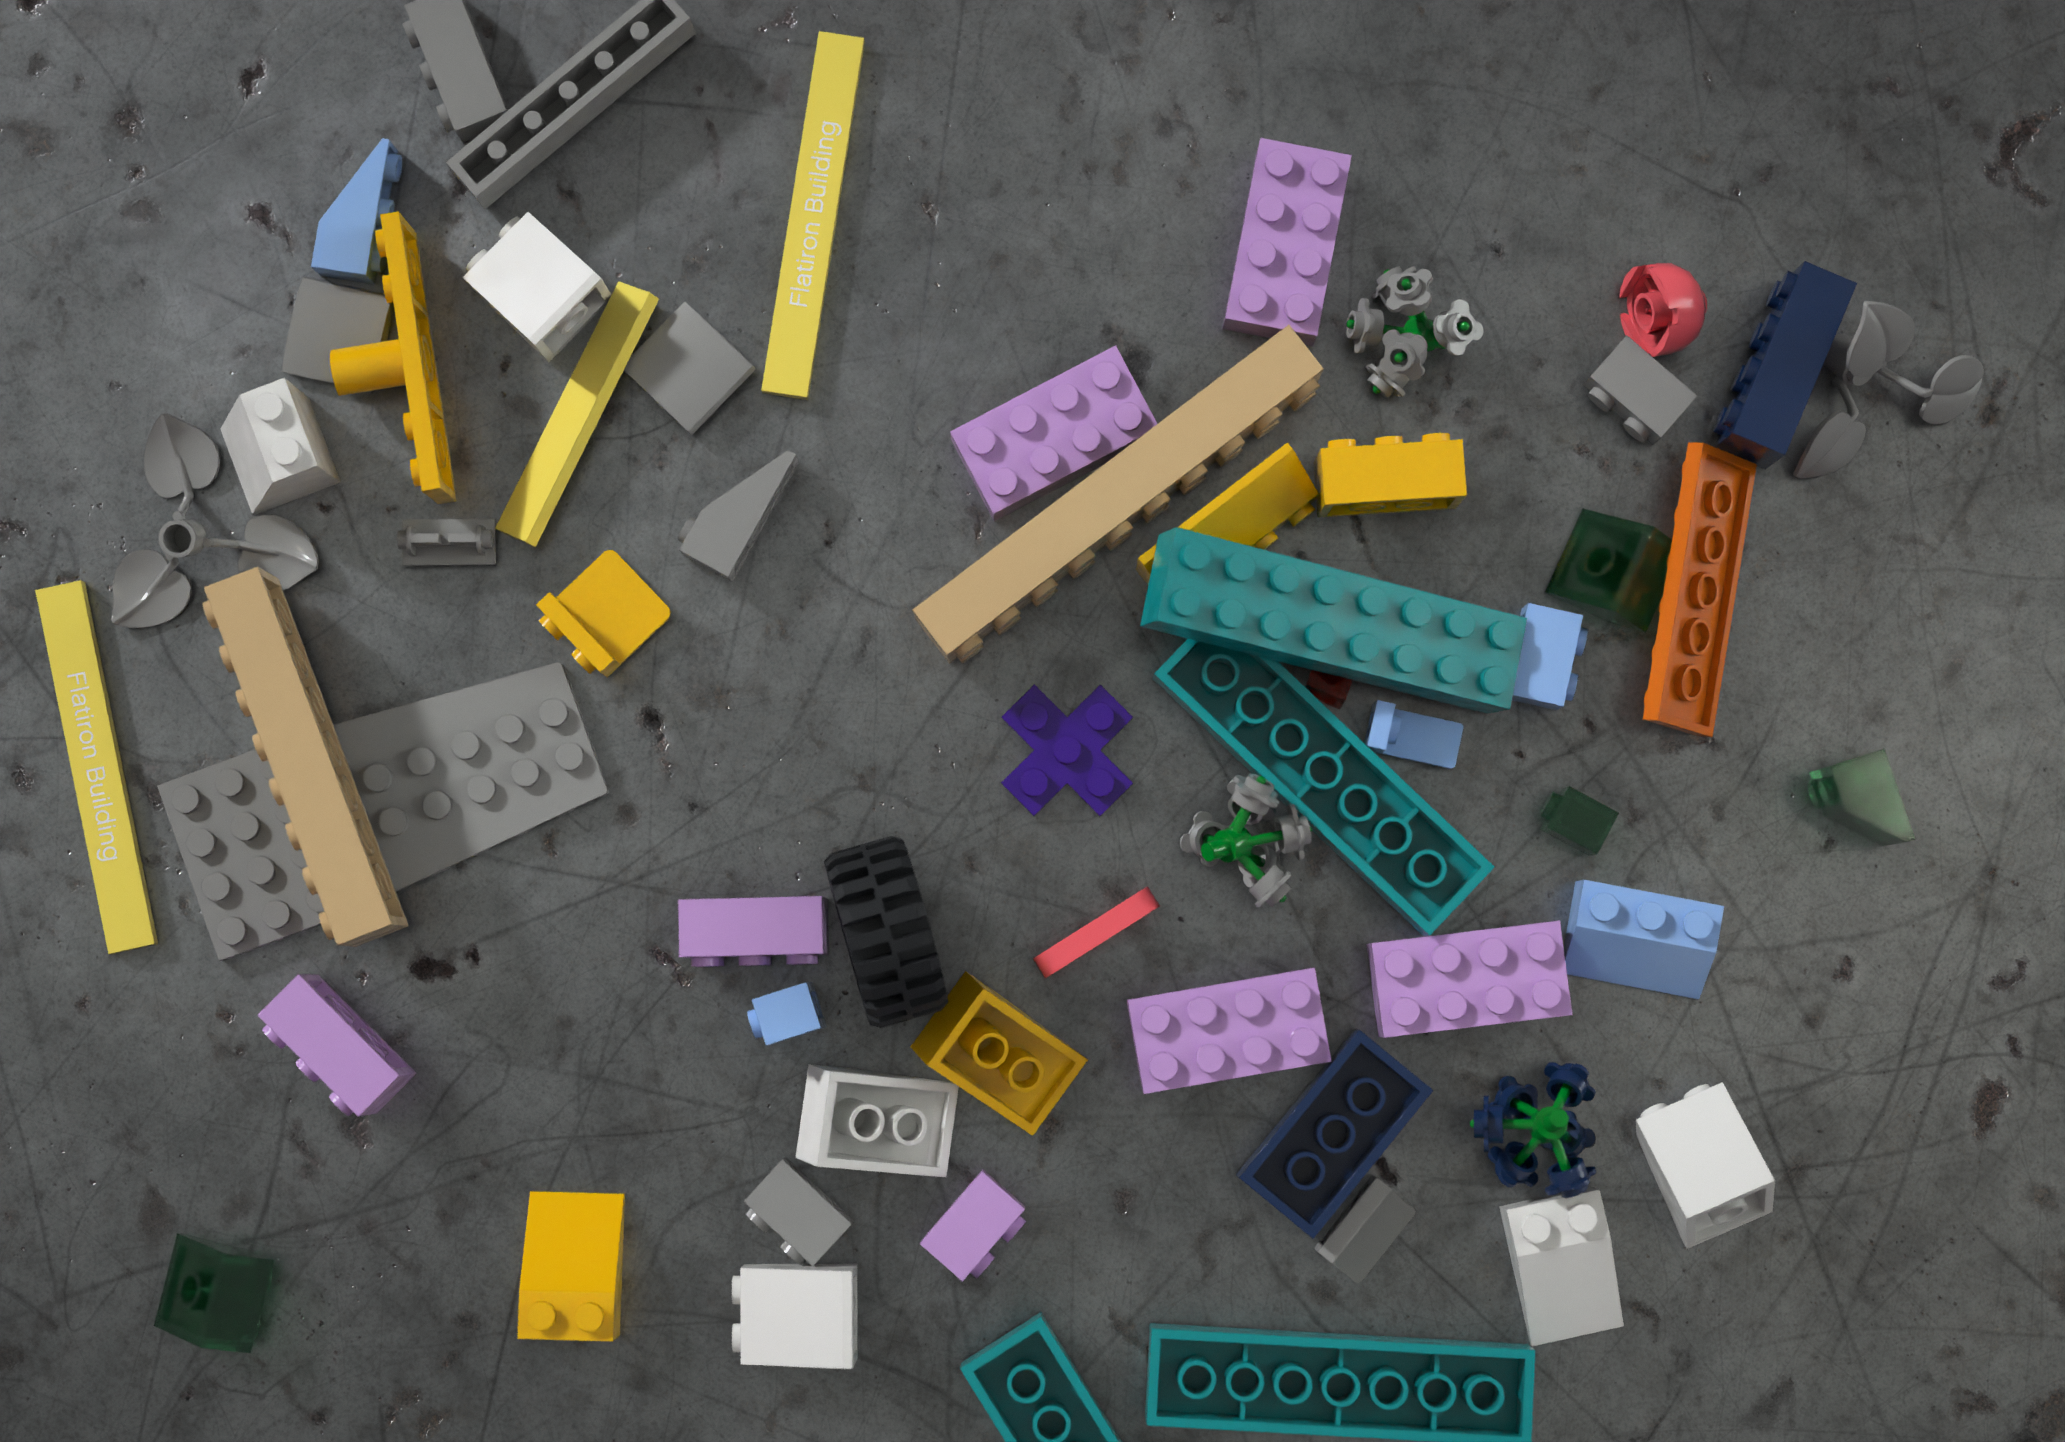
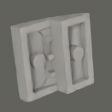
(328, 319)
(688, 368)

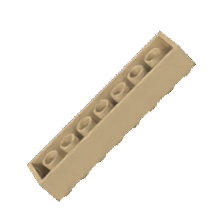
(304, 758)

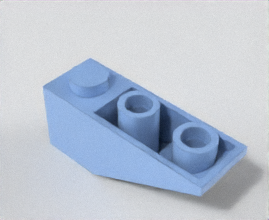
(346, 232)

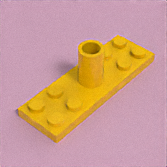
(404, 360)

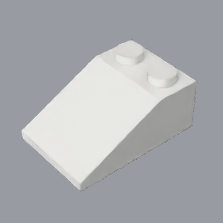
(876, 1121)
(1563, 1265)

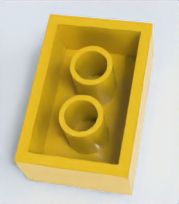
(1390, 476)

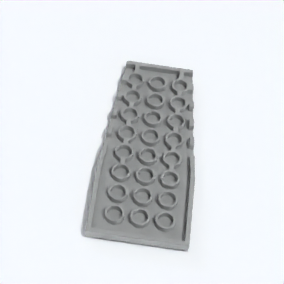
(435, 784)

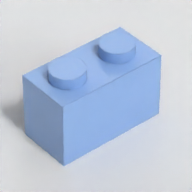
(1548, 655)
(786, 1014)

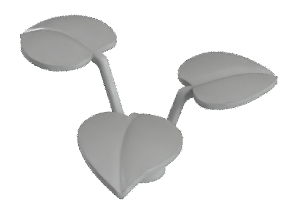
(1881, 338)
(145, 584)

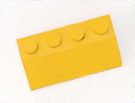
(1253, 506)

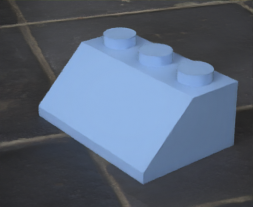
(1641, 938)

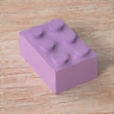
(753, 930)
(335, 1046)

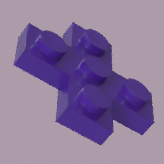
(1067, 750)

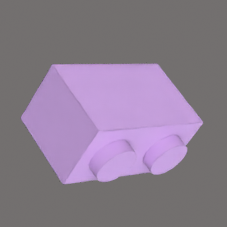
(973, 1227)

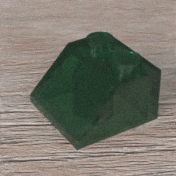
(1613, 569)
(1863, 798)
(214, 1294)

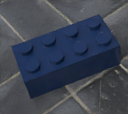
(1784, 365)
(1334, 1132)

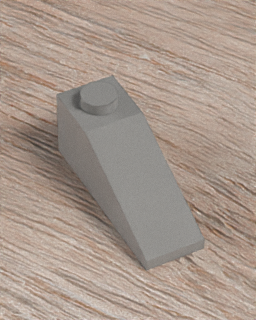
(732, 522)

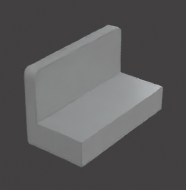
(1365, 1229)

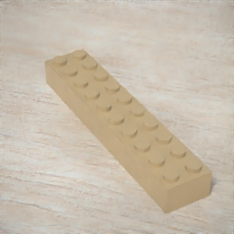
(1119, 494)

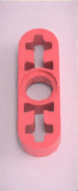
(1096, 932)

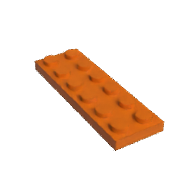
(1699, 590)

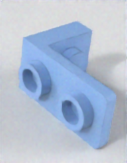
(1413, 736)

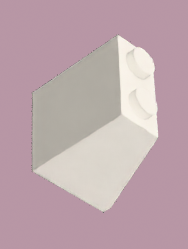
(537, 285)
(277, 446)
(1705, 1164)
(797, 1315)

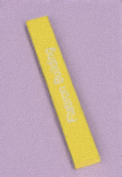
(813, 215)
(96, 767)

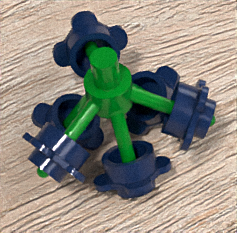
(1550, 1127)

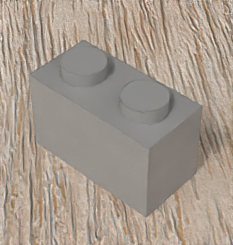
(1639, 391)
(797, 1213)

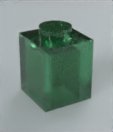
(1577, 820)

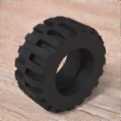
(886, 931)

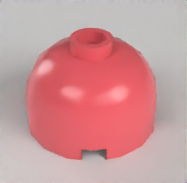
(1663, 308)

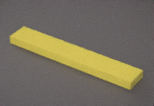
(577, 413)

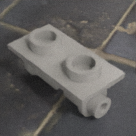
(447, 542)

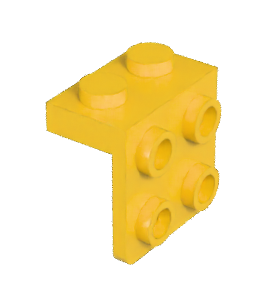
(604, 613)

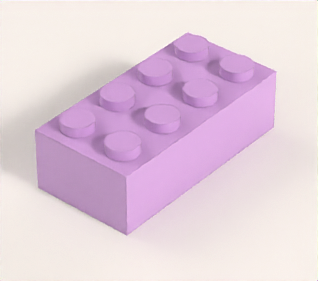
(1287, 240)
(1053, 433)
(1469, 979)
(1228, 1030)

